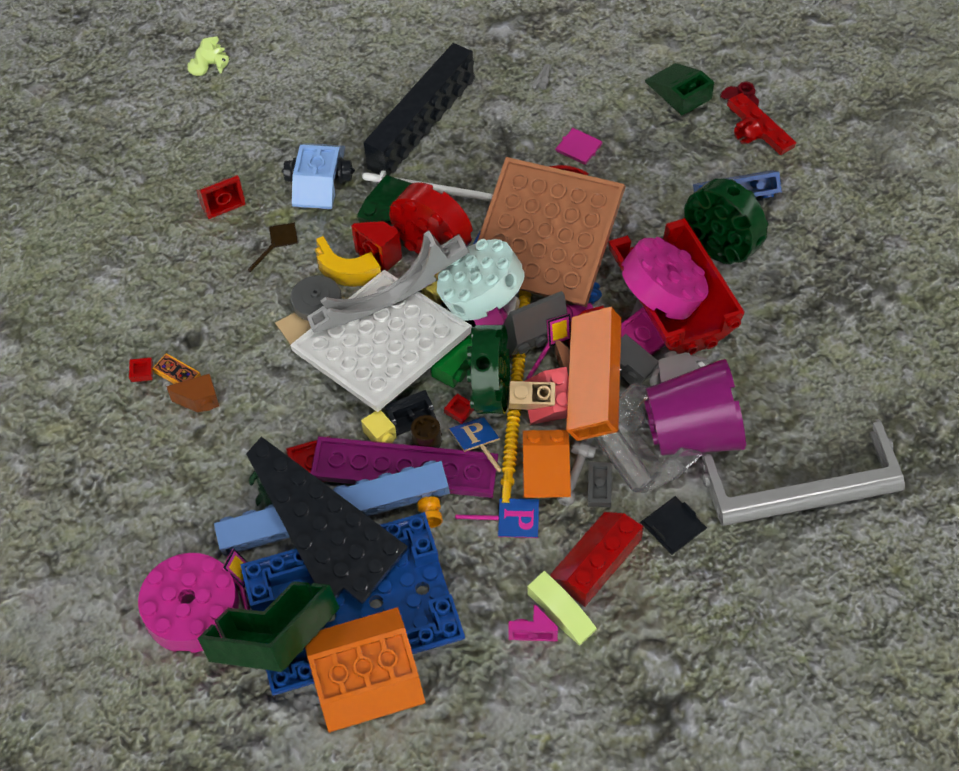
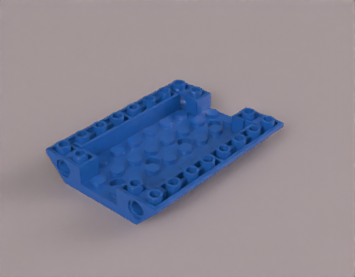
(428, 618)

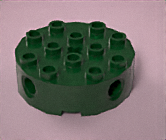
(726, 220)
(489, 369)

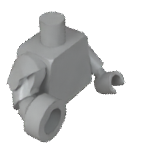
(676, 365)

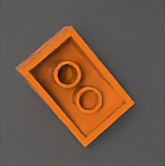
(546, 463)

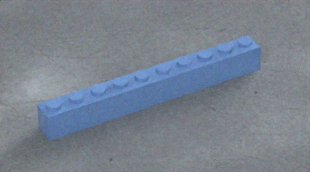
(370, 497)

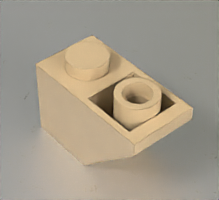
(530, 395)

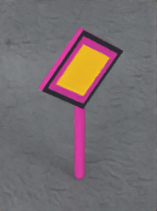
(557, 329)
(233, 565)

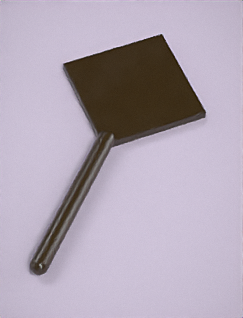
(280, 236)

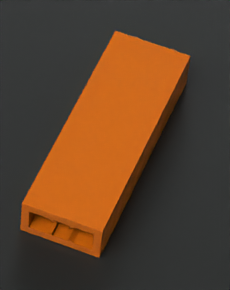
(594, 374)

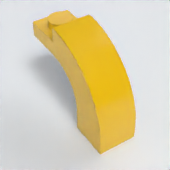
(345, 271)

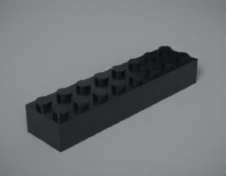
(419, 110)

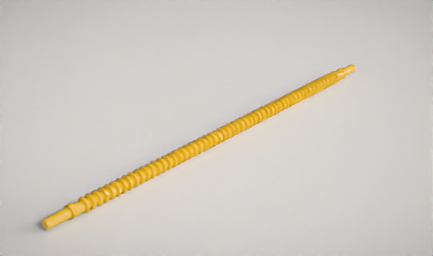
(513, 419)

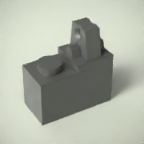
(635, 361)

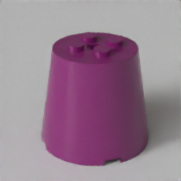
(696, 412)

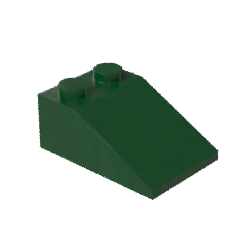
(378, 202)

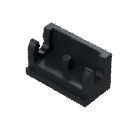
(406, 410)

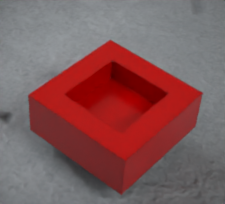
(140, 369)
(458, 408)

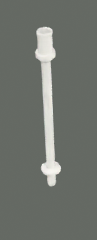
(439, 188)

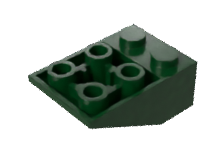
(682, 87)

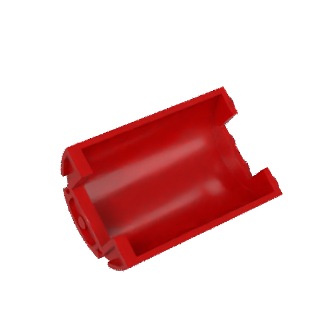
(713, 318)

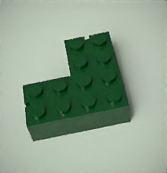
(270, 636)

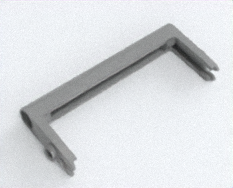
(810, 494)

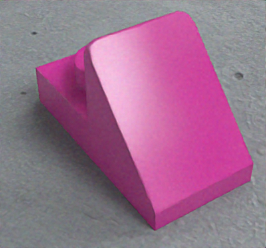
(539, 630)

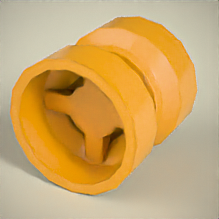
(431, 507)

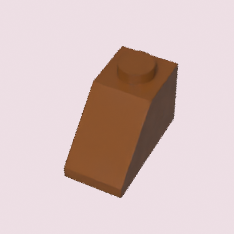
(194, 393)

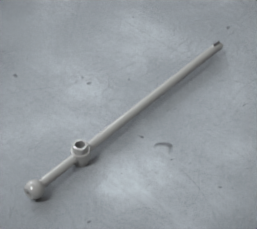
(583, 450)

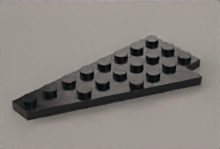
(328, 532)

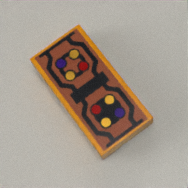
(174, 370)

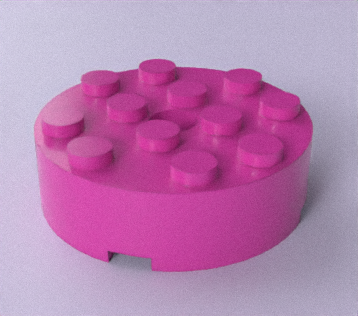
(665, 278)
(181, 580)

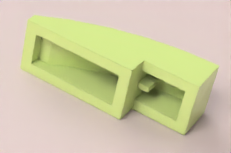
(561, 608)

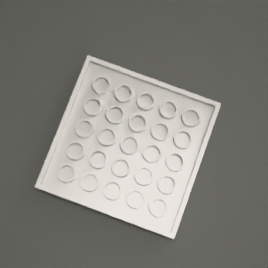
(384, 350)

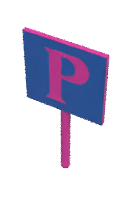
(515, 518)

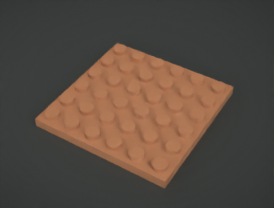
(553, 225)

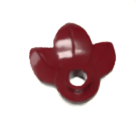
(745, 87)

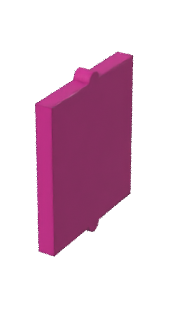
(579, 146)

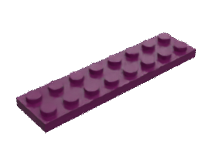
(356, 460)

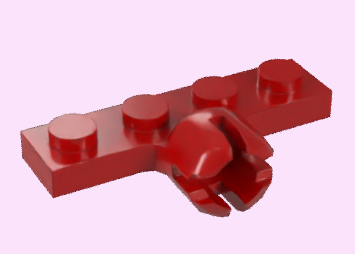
(758, 125)

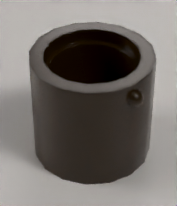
(426, 432)

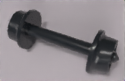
(343, 170)

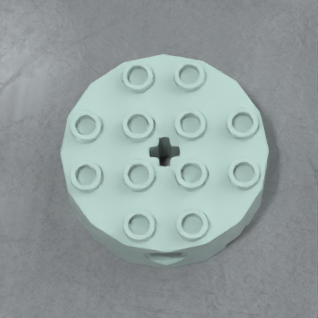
(481, 280)

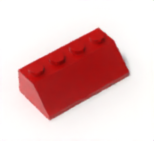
(597, 555)

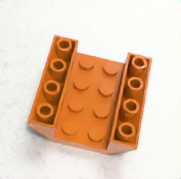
(364, 670)

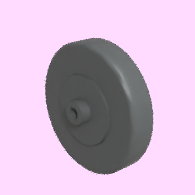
(309, 291)

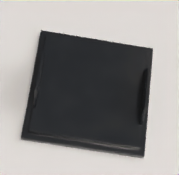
(674, 525)

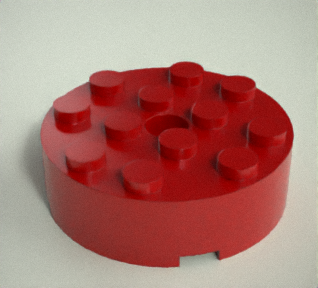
(424, 210)

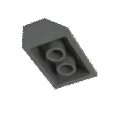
(528, 324)

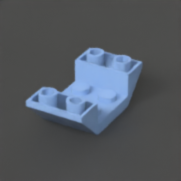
(315, 175)

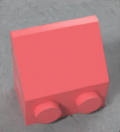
(559, 411)

